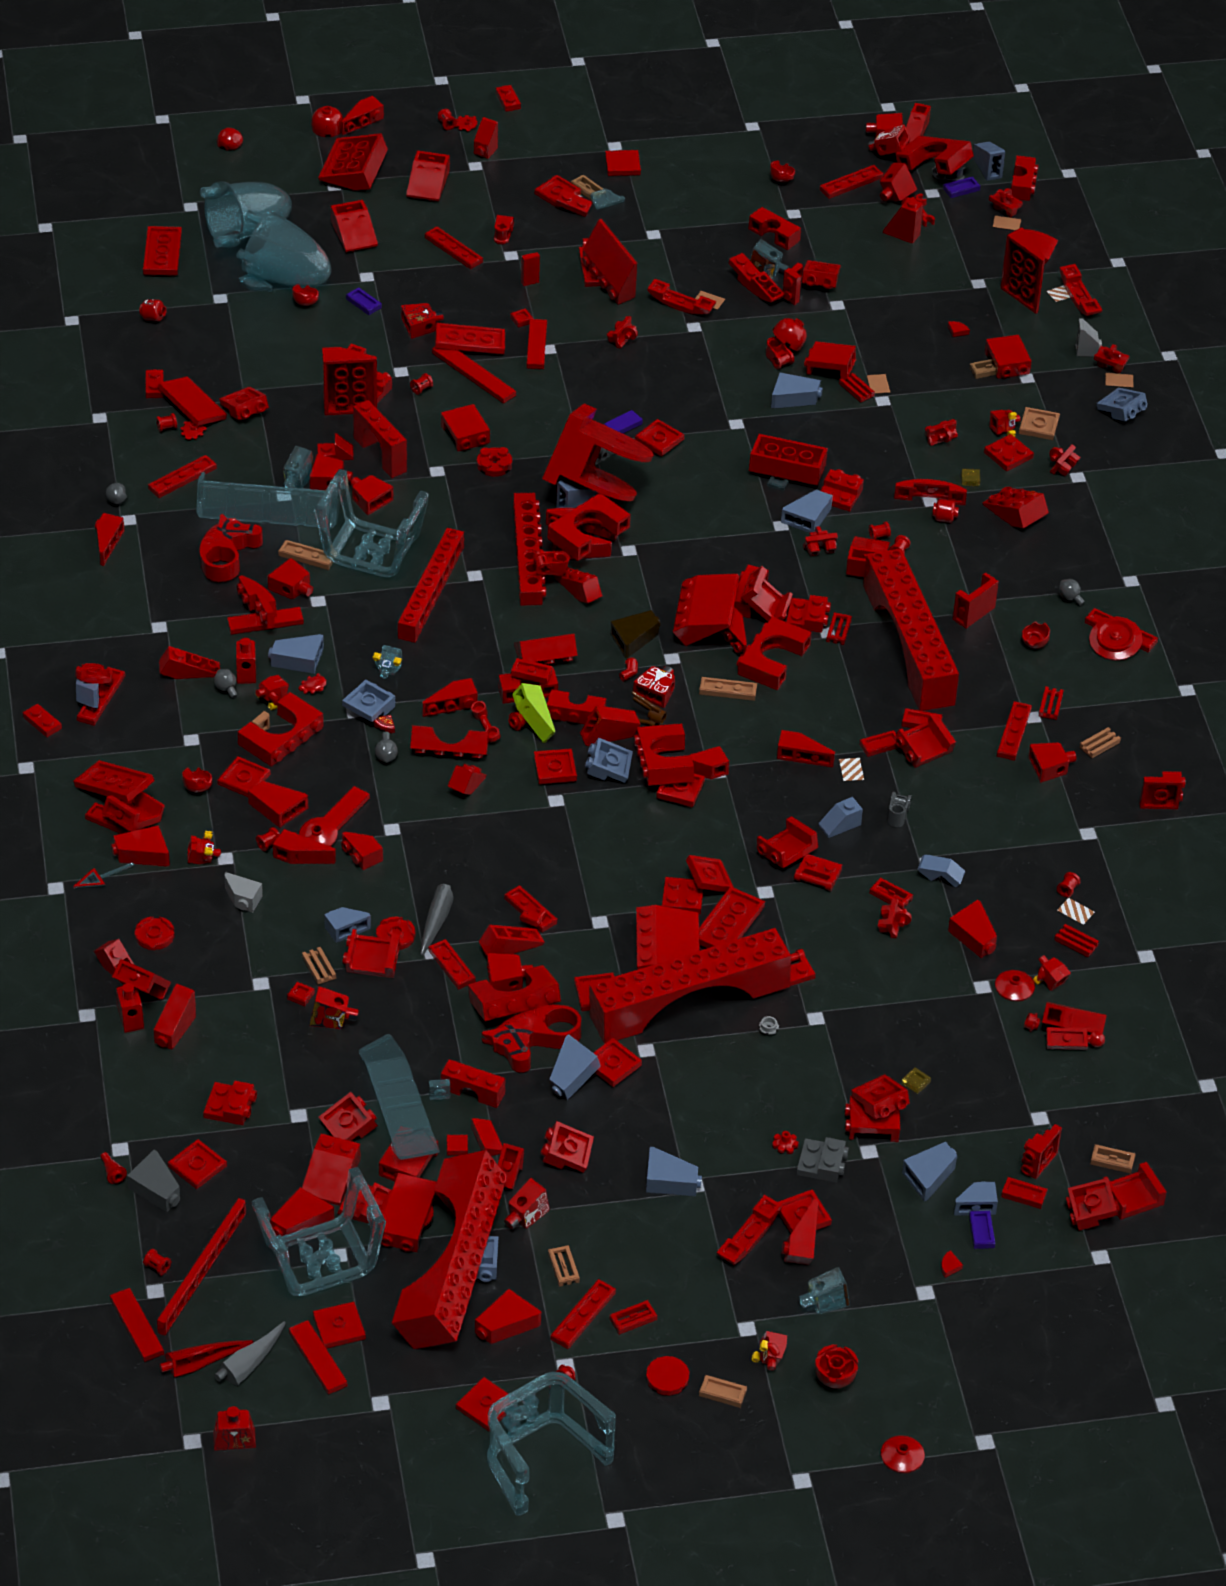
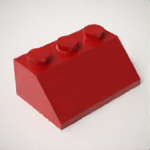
(547, 649)

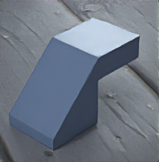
(87, 693)
(934, 867)

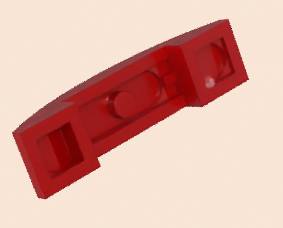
(1078, 293)
(679, 301)
(930, 488)
(751, 1232)

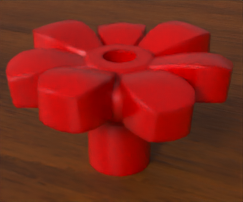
(785, 1142)

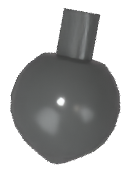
(116, 493)
(1070, 590)
(225, 682)
(386, 749)

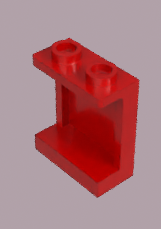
(831, 356)
(1009, 356)
(466, 427)
(765, 597)
(976, 605)
(925, 741)
(134, 814)
(789, 844)
(372, 955)
(141, 979)
(863, 1123)
(391, 1165)
(1137, 1192)

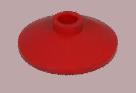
(327, 834)
(1014, 985)
(900, 1460)

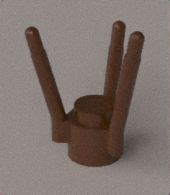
(655, 714)

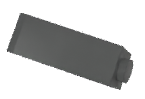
(154, 1182)

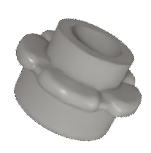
(768, 1025)

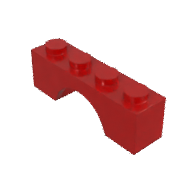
(424, 739)

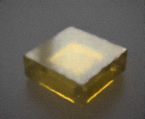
(970, 477)
(916, 1080)

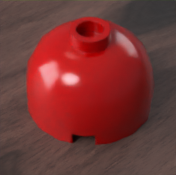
(327, 121)
(791, 332)
(836, 1366)

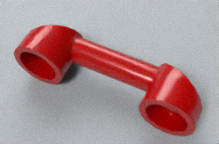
(480, 713)

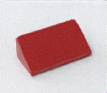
(486, 1136)

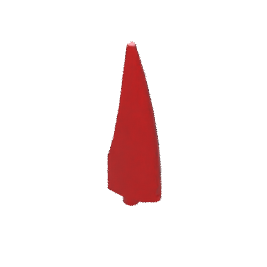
(196, 1357)

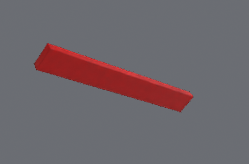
(201, 1267)

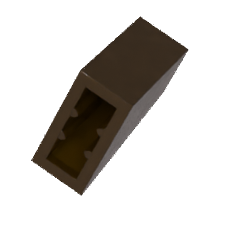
(634, 631)

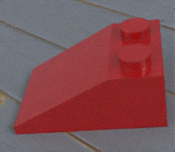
(329, 1168)

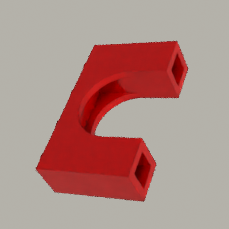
(950, 153)
(372, 427)
(595, 510)
(774, 634)
(273, 747)
(658, 768)
(491, 1003)

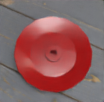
(1115, 638)

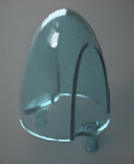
(229, 203)
(283, 253)

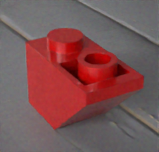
(711, 763)
(466, 778)
(362, 848)
(110, 954)

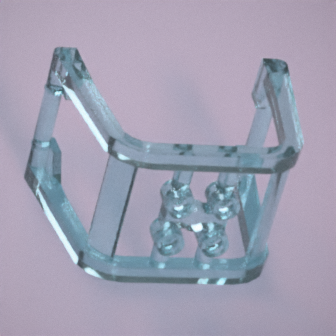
(401, 535)
(365, 1260)
(504, 1442)

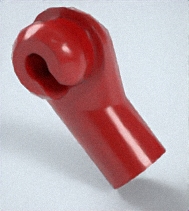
(632, 669)

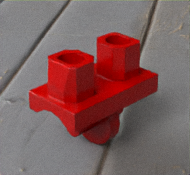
(1006, 201)
(623, 332)
(1110, 356)
(941, 432)
(1061, 458)
(820, 539)
(896, 918)

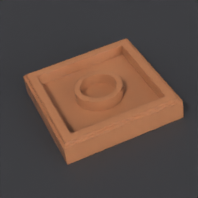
(1039, 423)

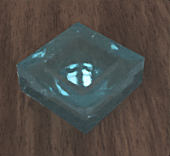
(439, 1089)

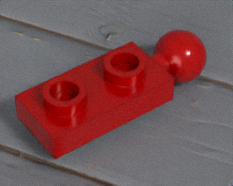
(1072, 1038)

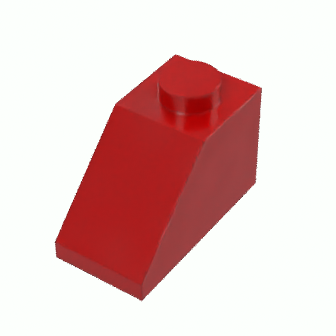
(486, 138)

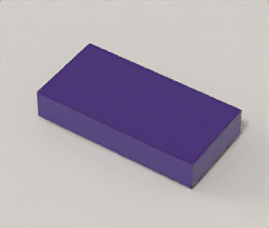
(961, 187)
(363, 301)
(625, 422)
(981, 1229)

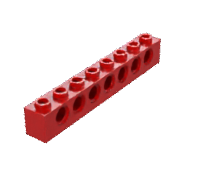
(527, 544)
(430, 585)

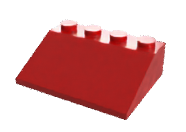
(354, 161)
(610, 263)
(1023, 269)
(347, 380)
(705, 606)
(665, 934)

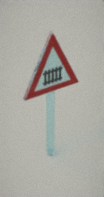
(94, 879)

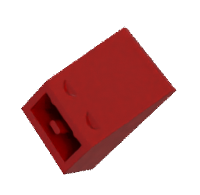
(428, 175)
(353, 225)
(1017, 506)
(857, 554)

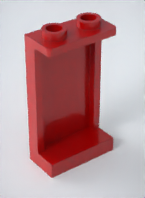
(407, 1211)

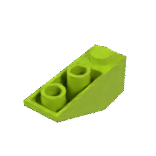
(533, 707)

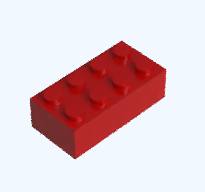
(788, 459)

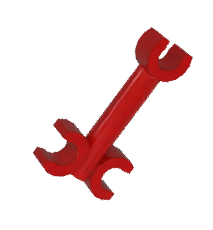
(925, 217)

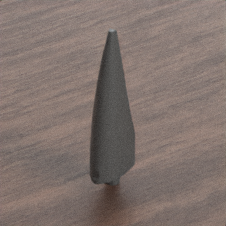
(436, 915)
(246, 1360)

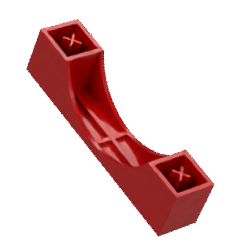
(928, 661)
(630, 1000)
(436, 1303)

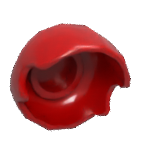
(230, 139)
(781, 173)
(305, 296)
(1036, 635)
(196, 781)

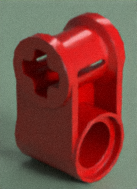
(503, 228)
(778, 353)
(552, 564)

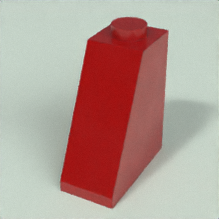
(906, 222)
(609, 724)
(277, 802)
(141, 847)
(974, 929)
(176, 1017)
(301, 1212)
(507, 1318)

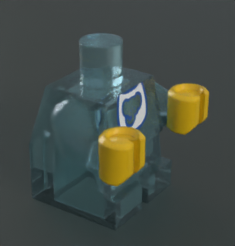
(388, 660)

